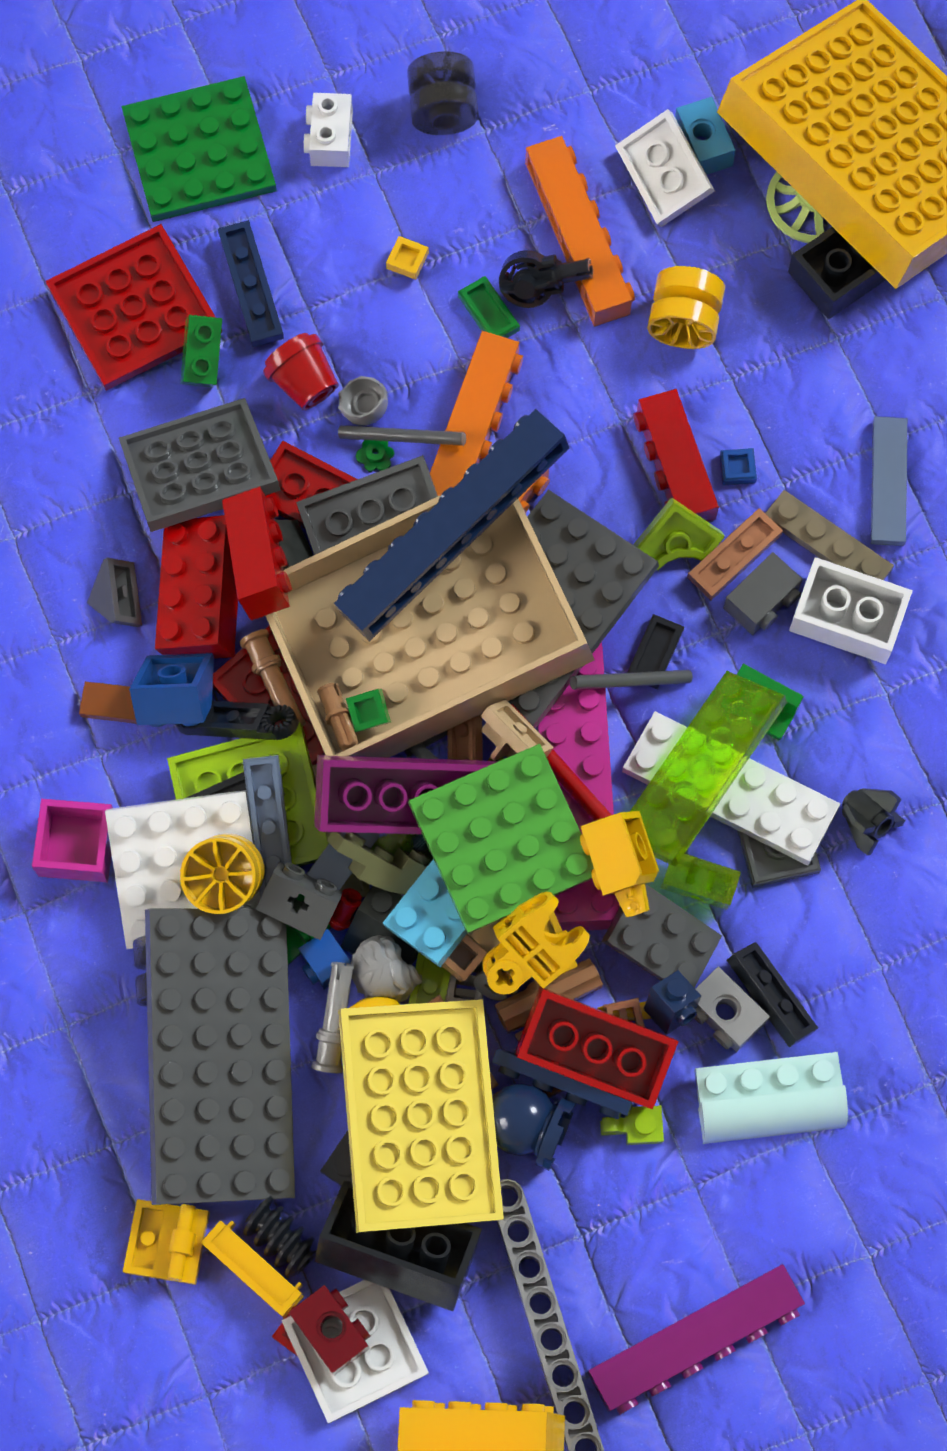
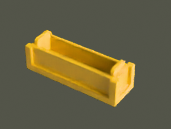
(252, 1269)

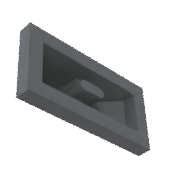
(116, 593)

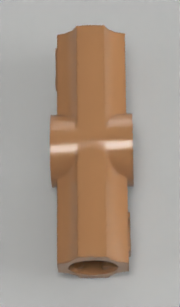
(572, 984)

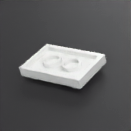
(664, 168)

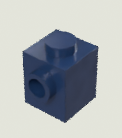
(672, 1002)

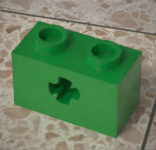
(201, 351)

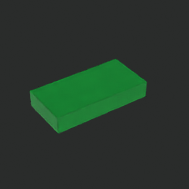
(488, 308)

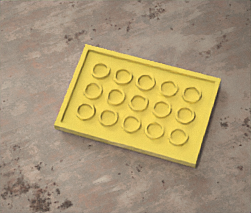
(420, 1115)

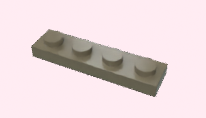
(825, 538)

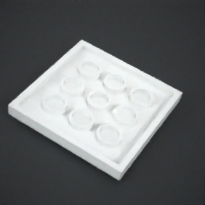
(152, 843)

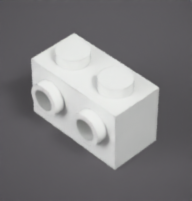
(330, 129)

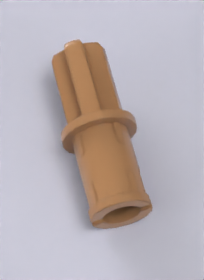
(337, 715)

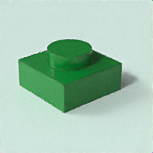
(368, 710)

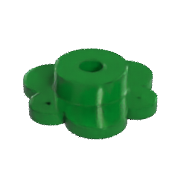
(375, 461)

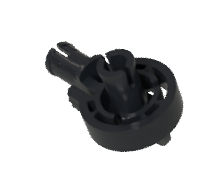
(539, 277)

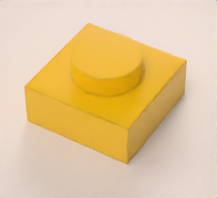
(407, 257)

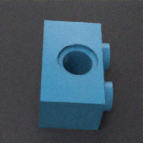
(703, 120)

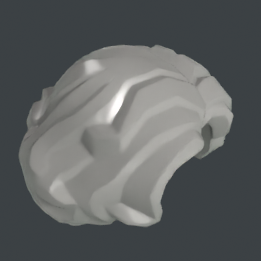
(382, 971)

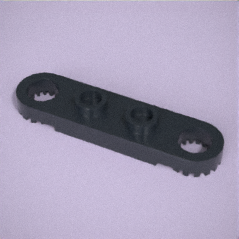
(245, 721)

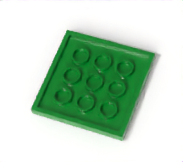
(198, 148)

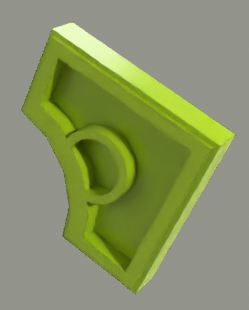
(678, 534)

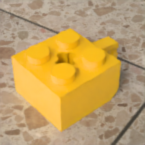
(621, 859)

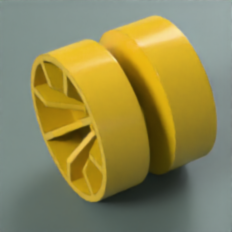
(686, 307)
(222, 873)

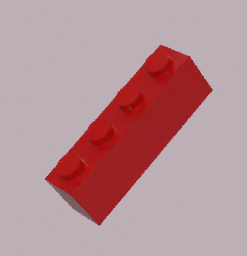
(675, 453)
(256, 553)

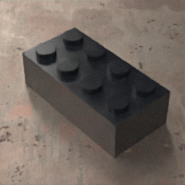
(832, 272)
(413, 1261)

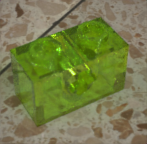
(702, 881)

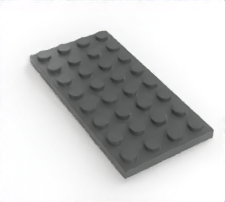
(218, 1056)

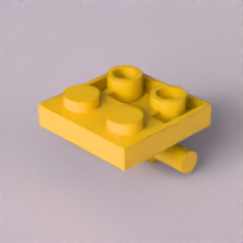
(166, 1242)

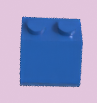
(173, 689)

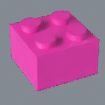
(72, 841)

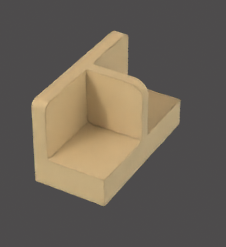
(510, 731)

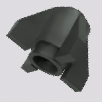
(871, 815)

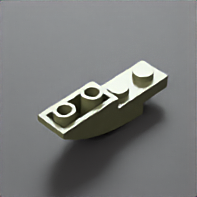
(379, 866)

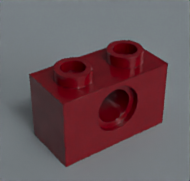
(337, 1351)

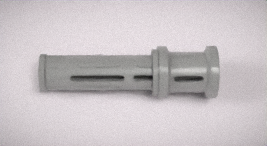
(329, 1045)

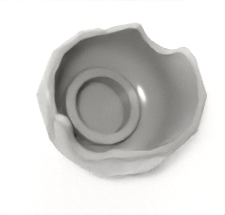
(363, 400)

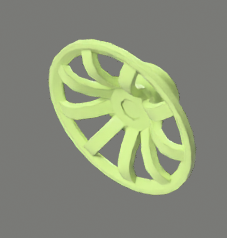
(776, 211)

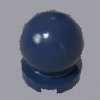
(530, 1122)

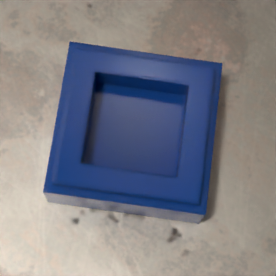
(738, 466)

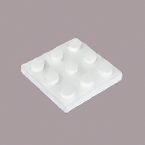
(382, 1369)

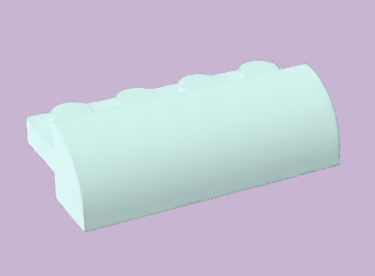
(771, 1097)

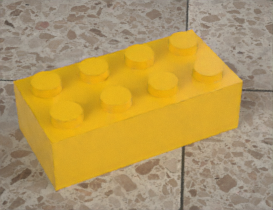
(469, 1428)

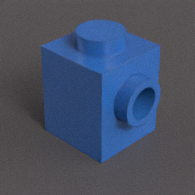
(319, 956)

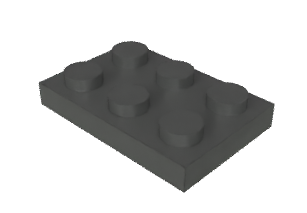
(663, 939)

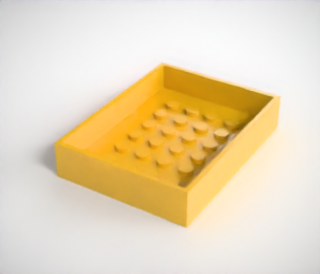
(857, 133)

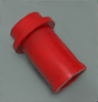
(345, 909)

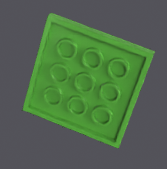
(502, 837)

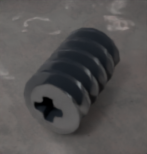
(280, 1238)

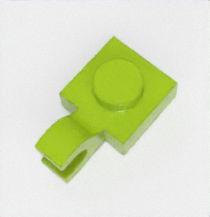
(640, 1127)

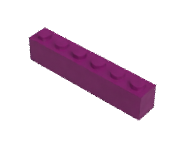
(696, 1338)

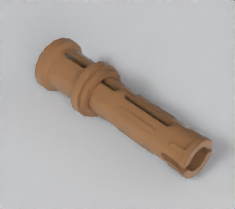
(267, 666)

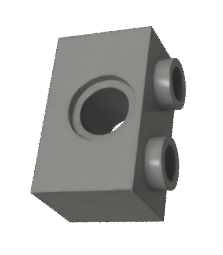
(748, 1015)

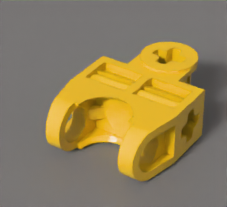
(530, 950)

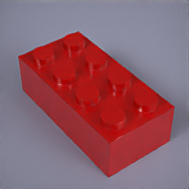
(197, 590)
(596, 1048)

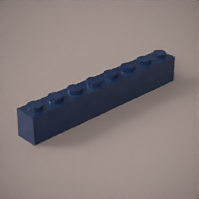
(451, 524)

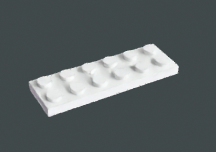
(757, 802)

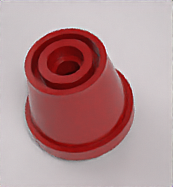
(302, 370)

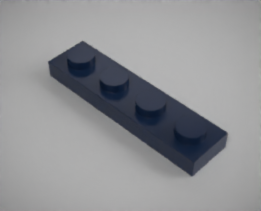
(250, 283)
(576, 1091)

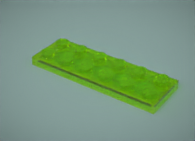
(705, 763)

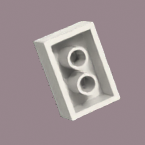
(850, 610)

